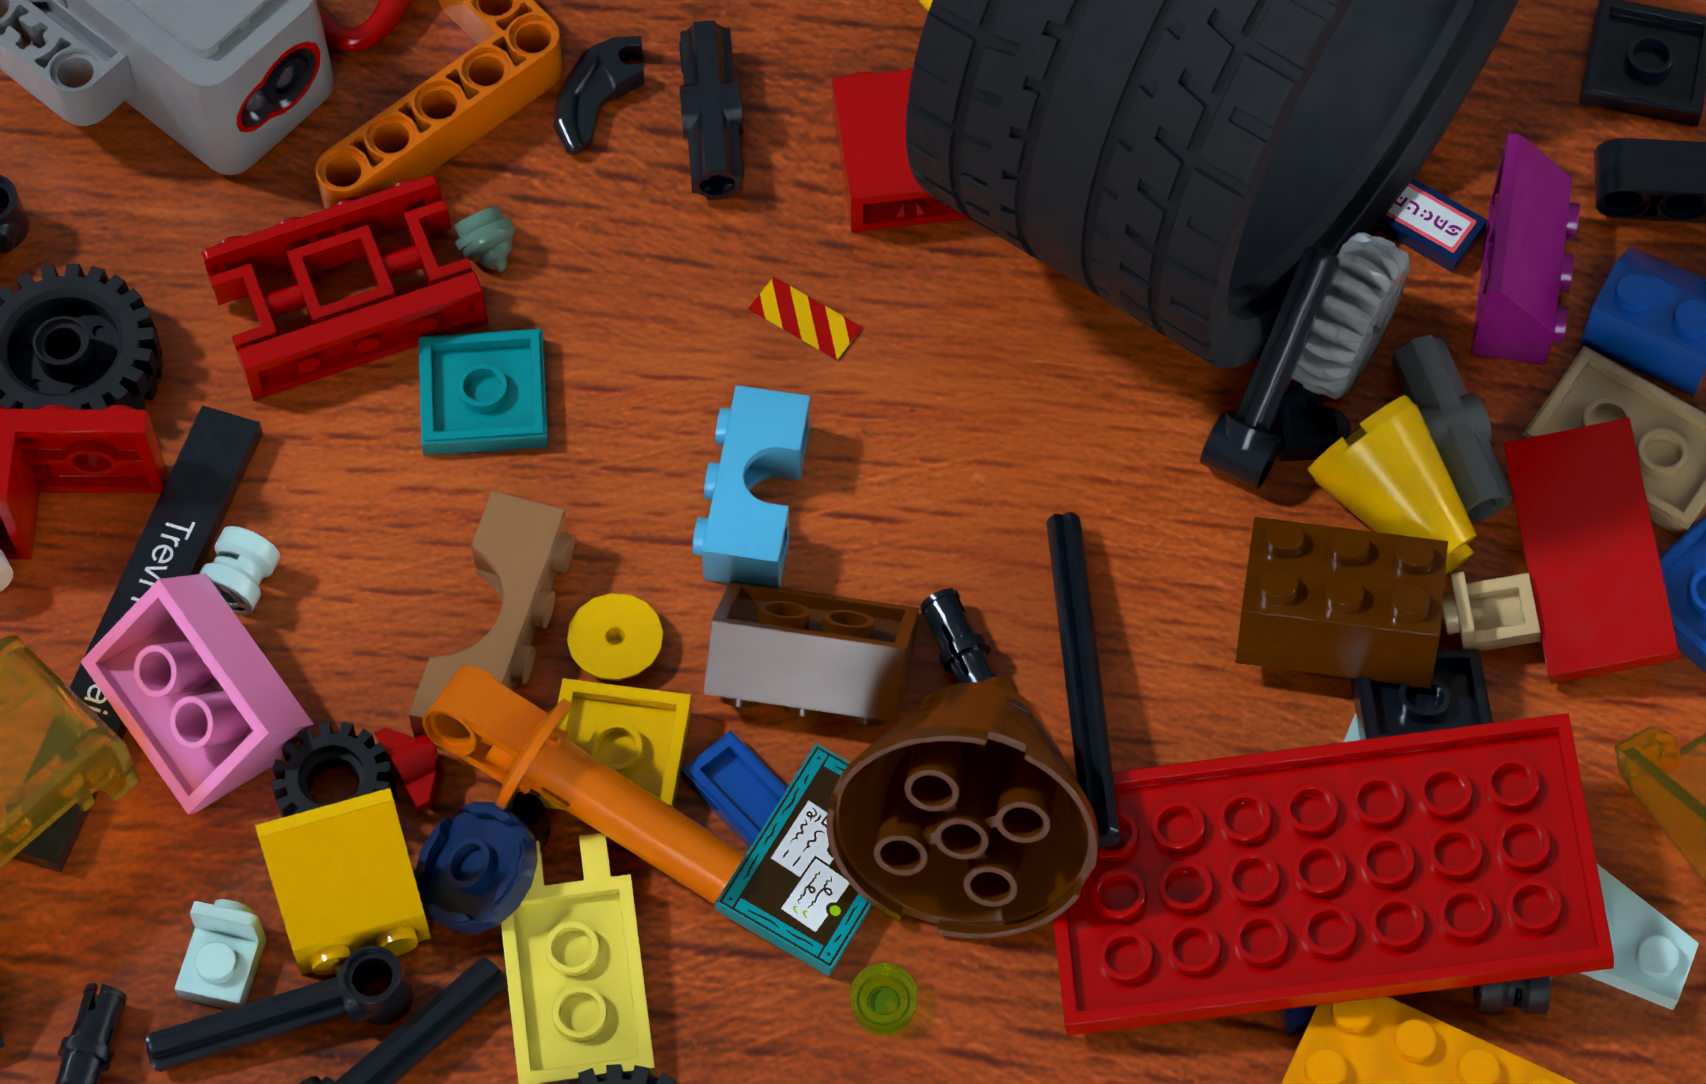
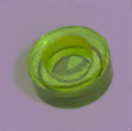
(883, 999)

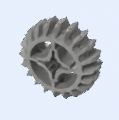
(1353, 315)

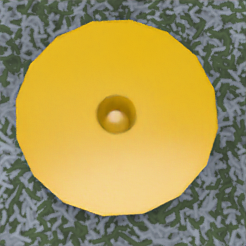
(615, 637)

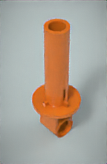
(529, 751)

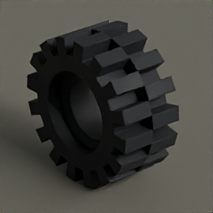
(325, 752)

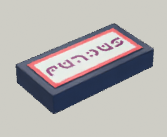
(1433, 225)

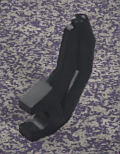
(591, 84)

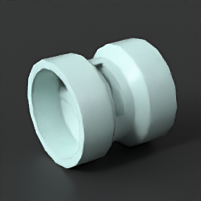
(240, 566)

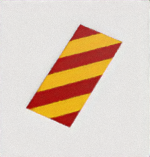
(805, 318)

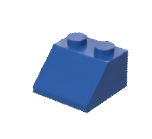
(1652, 320)

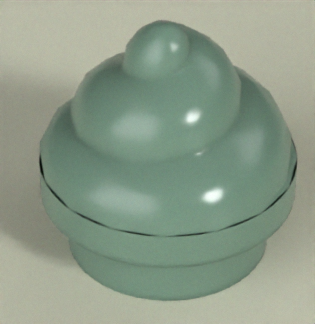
(494, 245)

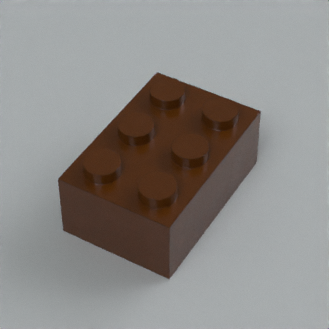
(1342, 602)

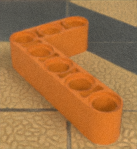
(454, 92)

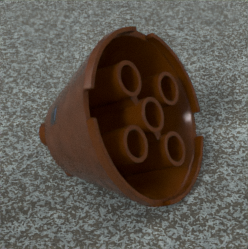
(965, 816)

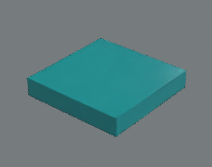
(483, 392)

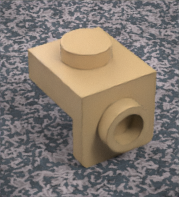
(1491, 612)

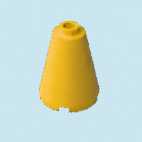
(1397, 480)

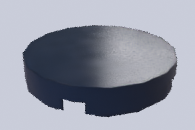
(476, 868)

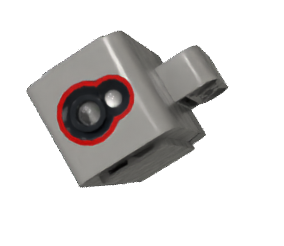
(204, 71)

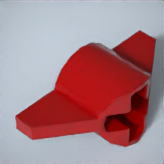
(413, 763)

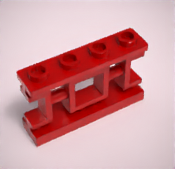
(357, 326)

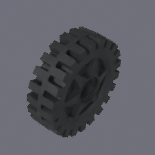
(83, 315)

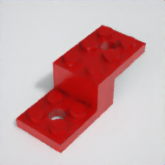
(70, 453)

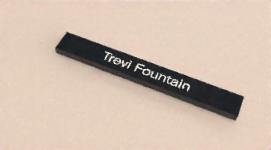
(169, 546)

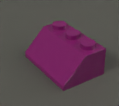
(1525, 257)

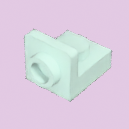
(221, 954)

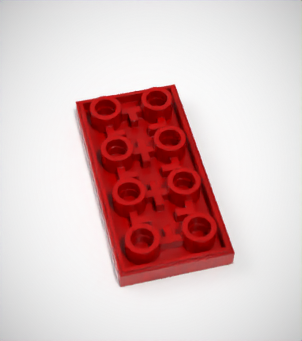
(1591, 551)

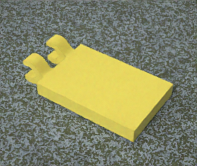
(577, 974)

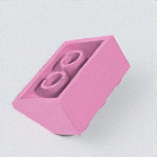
(195, 690)

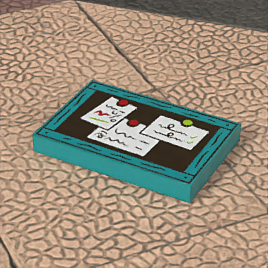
(789, 880)

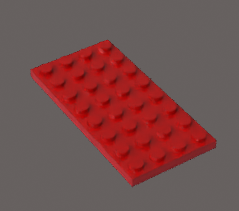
(1337, 877)

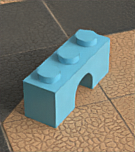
(761, 440)

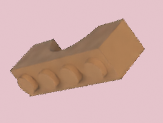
(518, 554)

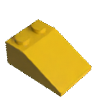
(343, 881)

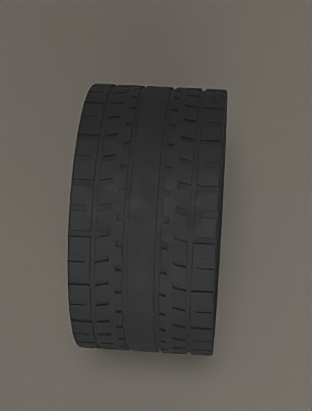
(1187, 141)

